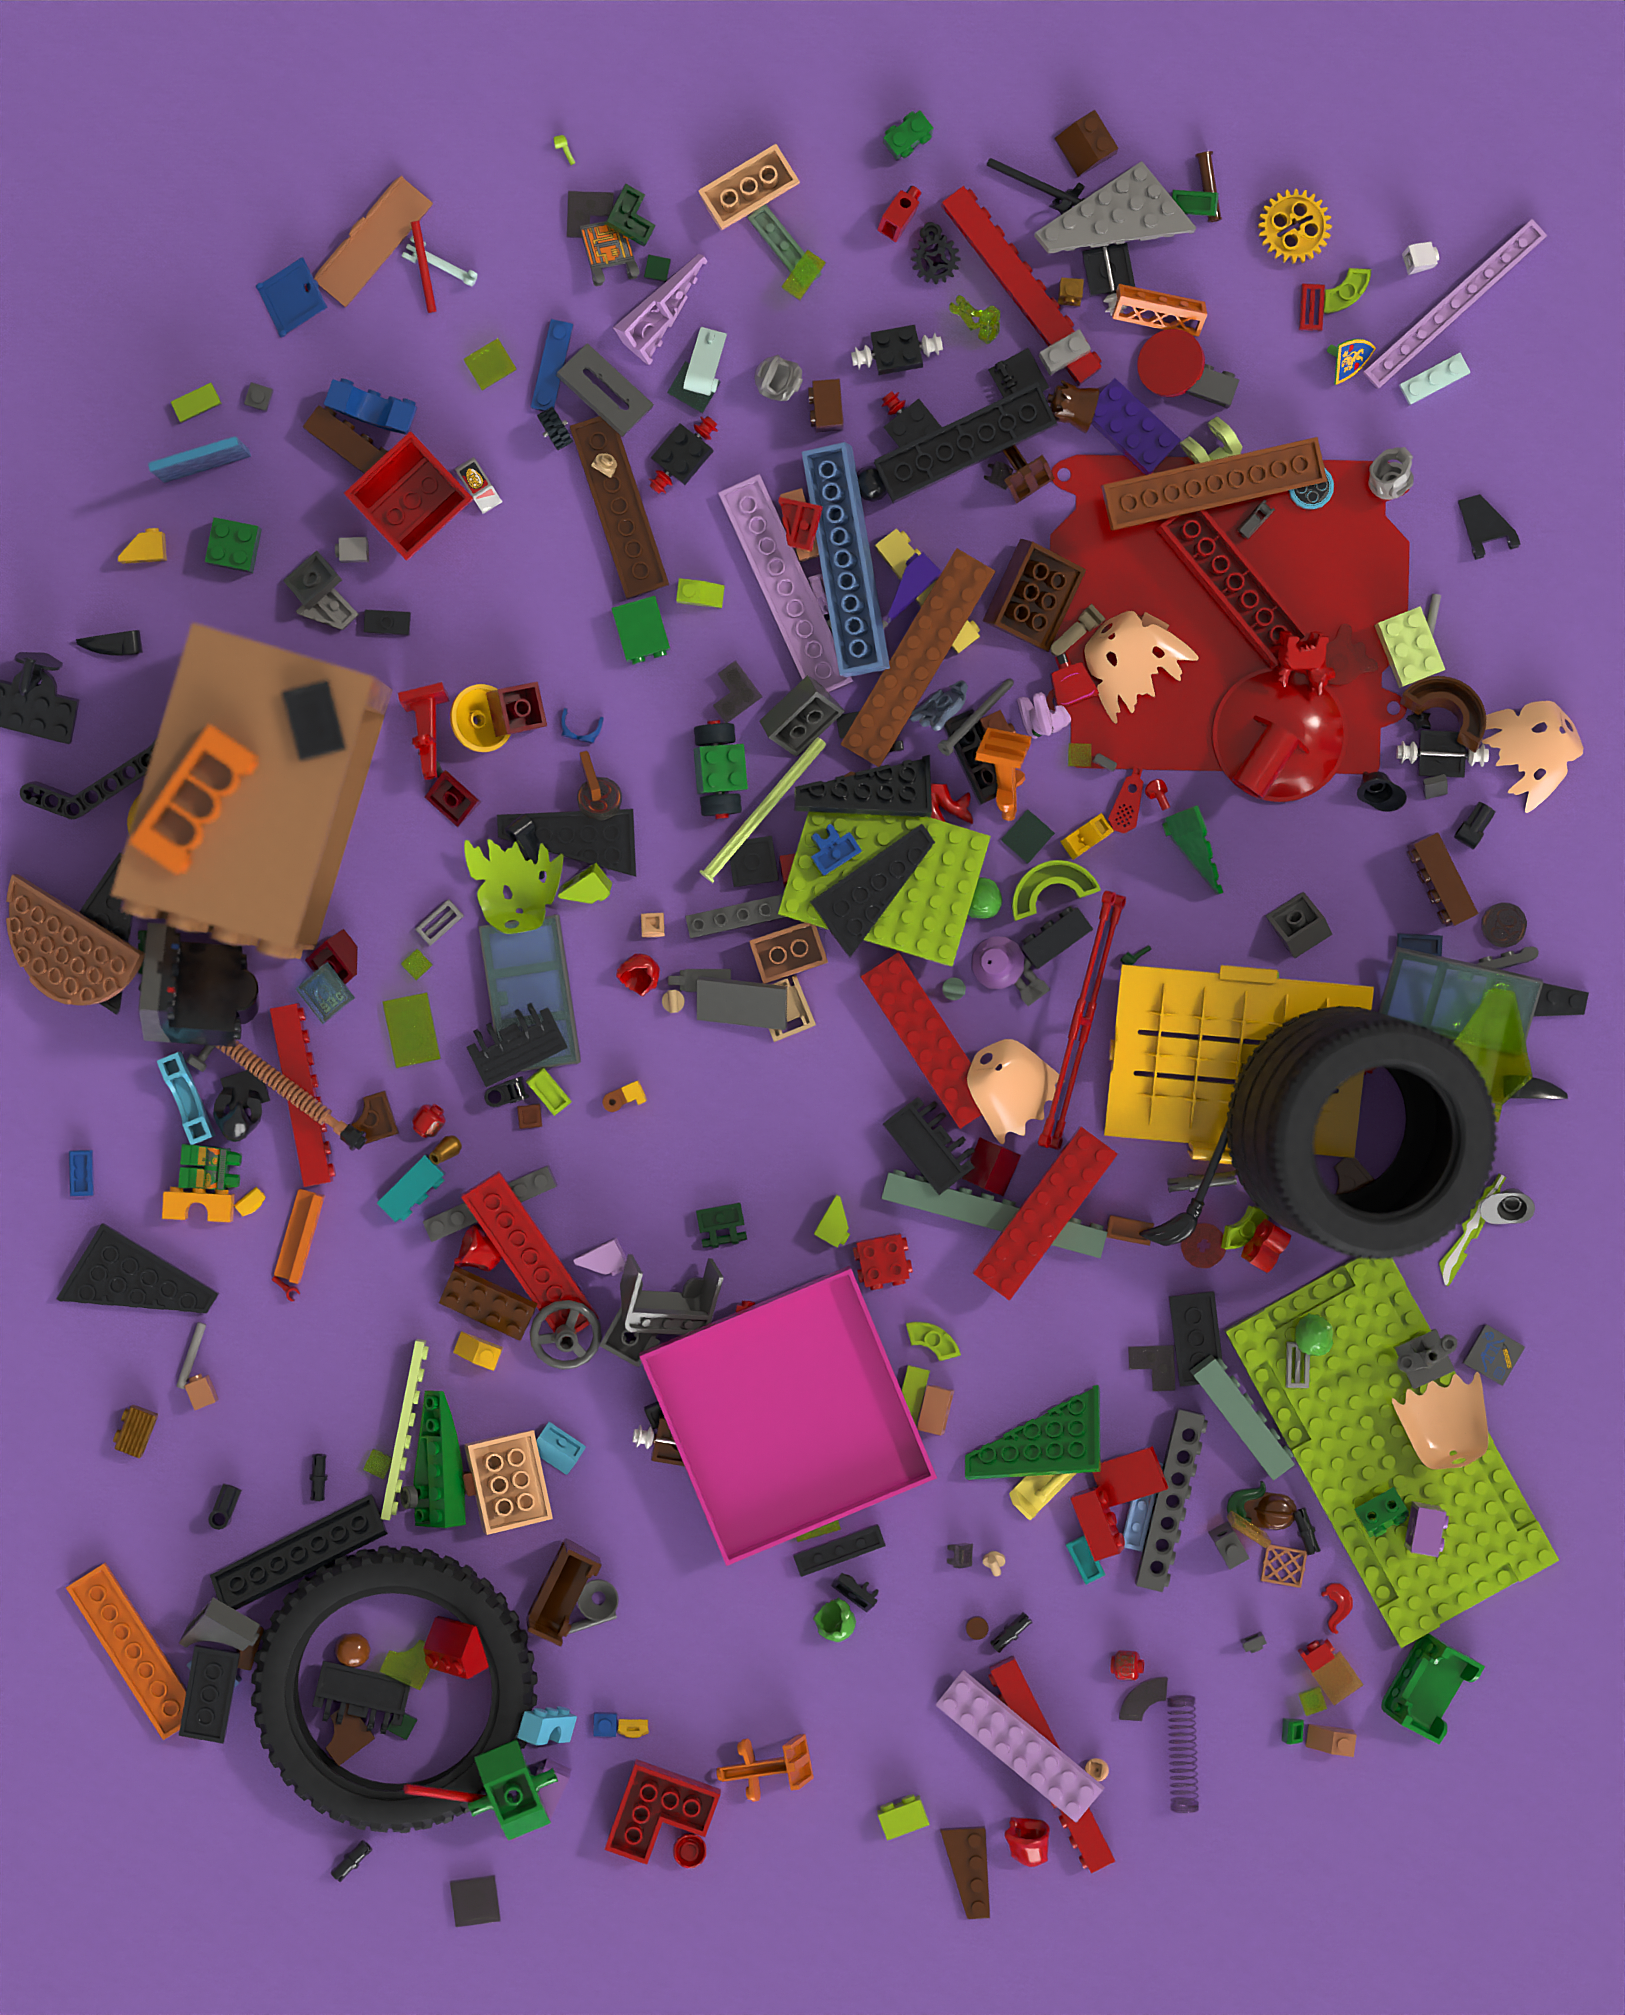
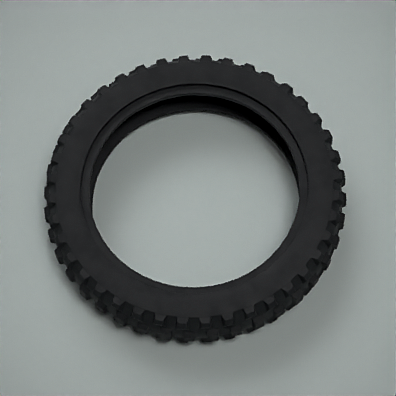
(278, 1667)

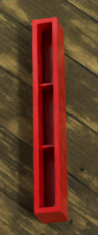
(296, 1066)

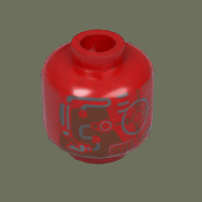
(428, 1120)
(1127, 1665)

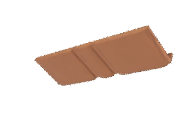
(372, 241)

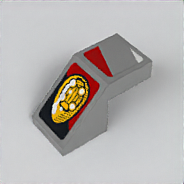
(478, 485)

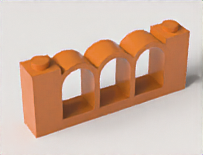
(159, 847)

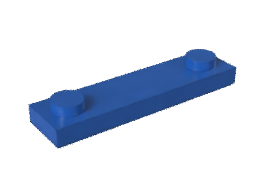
(552, 361)

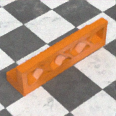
(1166, 304)

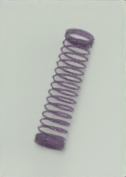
(1182, 1804)

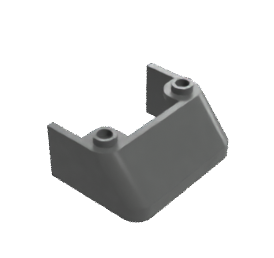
(668, 1311)

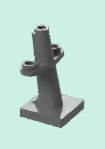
(1426, 1357)

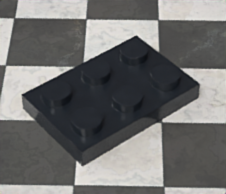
(314, 720)

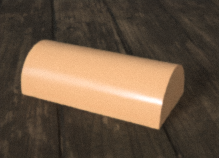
(748, 187)

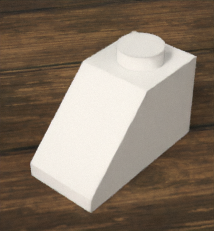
(1420, 257)

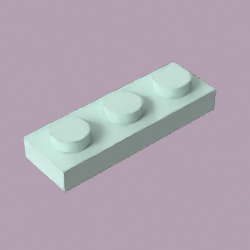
(1434, 378)

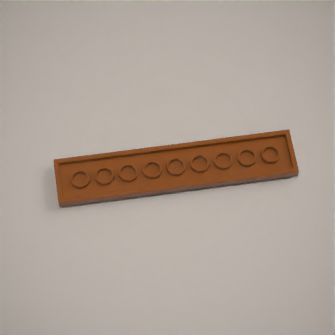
(1214, 483)
(918, 657)

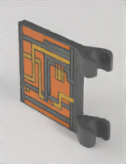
(607, 249)

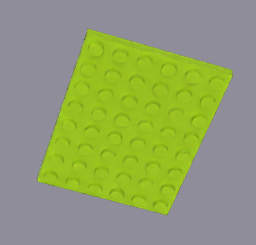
(930, 906)

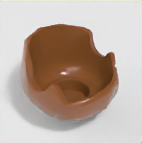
(352, 1650)

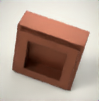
(529, 1116)
(469, 1486)

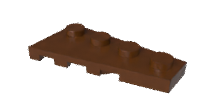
(969, 1864)

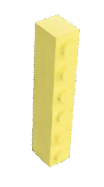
(896, 552)

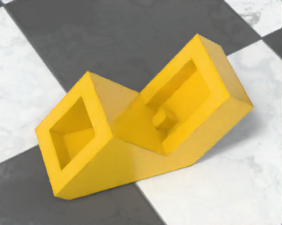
(1087, 836)

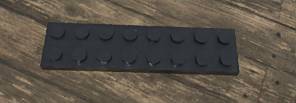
(299, 1553)

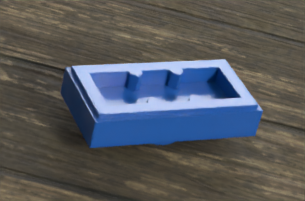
(81, 1172)

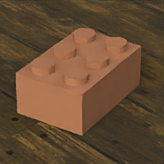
(788, 951)

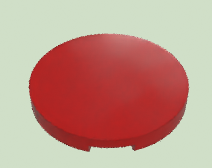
(1171, 362)

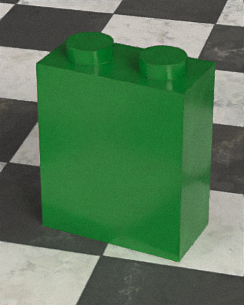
(641, 630)

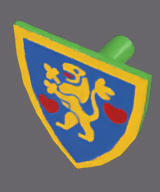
(1350, 357)

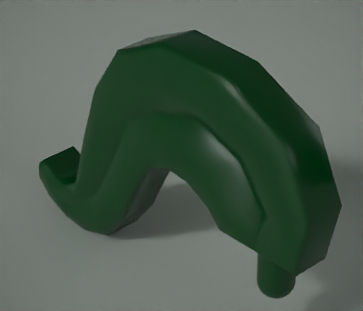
(1240, 1497)

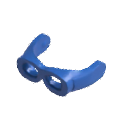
(587, 738)

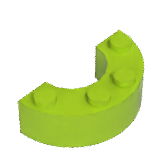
(1050, 873)

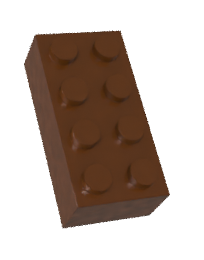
(1442, 880)

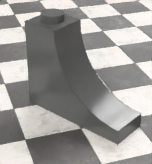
(222, 1625)

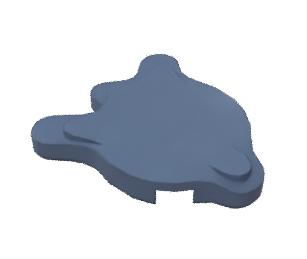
(941, 706)

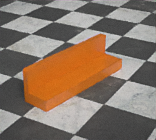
(299, 1235)

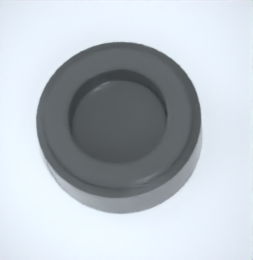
(409, 1497)

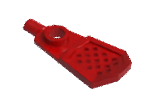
(1129, 799)

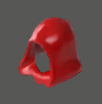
(477, 1251)
(1028, 1840)

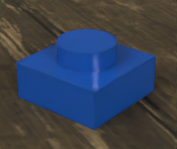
(605, 1724)

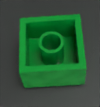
(233, 545)

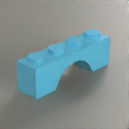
(187, 1098)

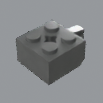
(616, 1342)

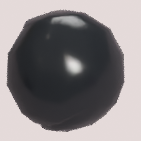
(871, 484)

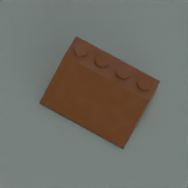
(1034, 594)

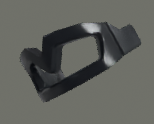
(1066, 203)

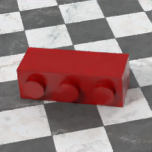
(1098, 1522)

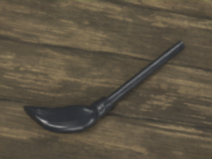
(1031, 181)
(1185, 1223)

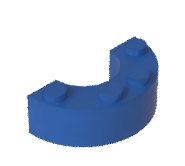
(370, 408)

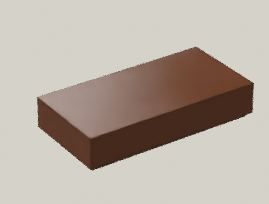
(590, 776)
(1127, 1229)

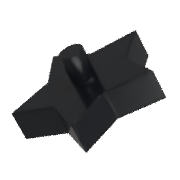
(1419, 721)

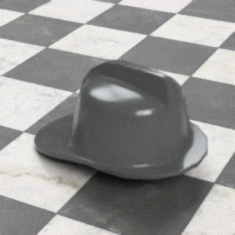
(1507, 1207)

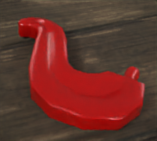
(1344, 1603)

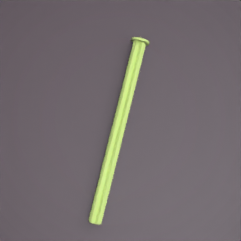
(763, 809)

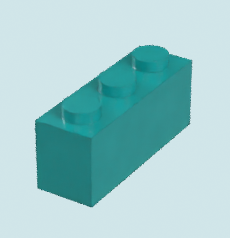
(412, 1189)

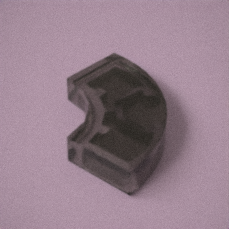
(1142, 1697)

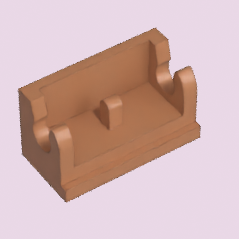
(935, 1410)

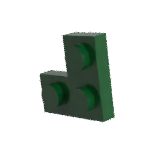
(624, 216)

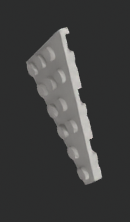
(1121, 211)

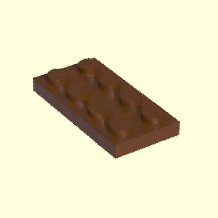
(487, 1303)

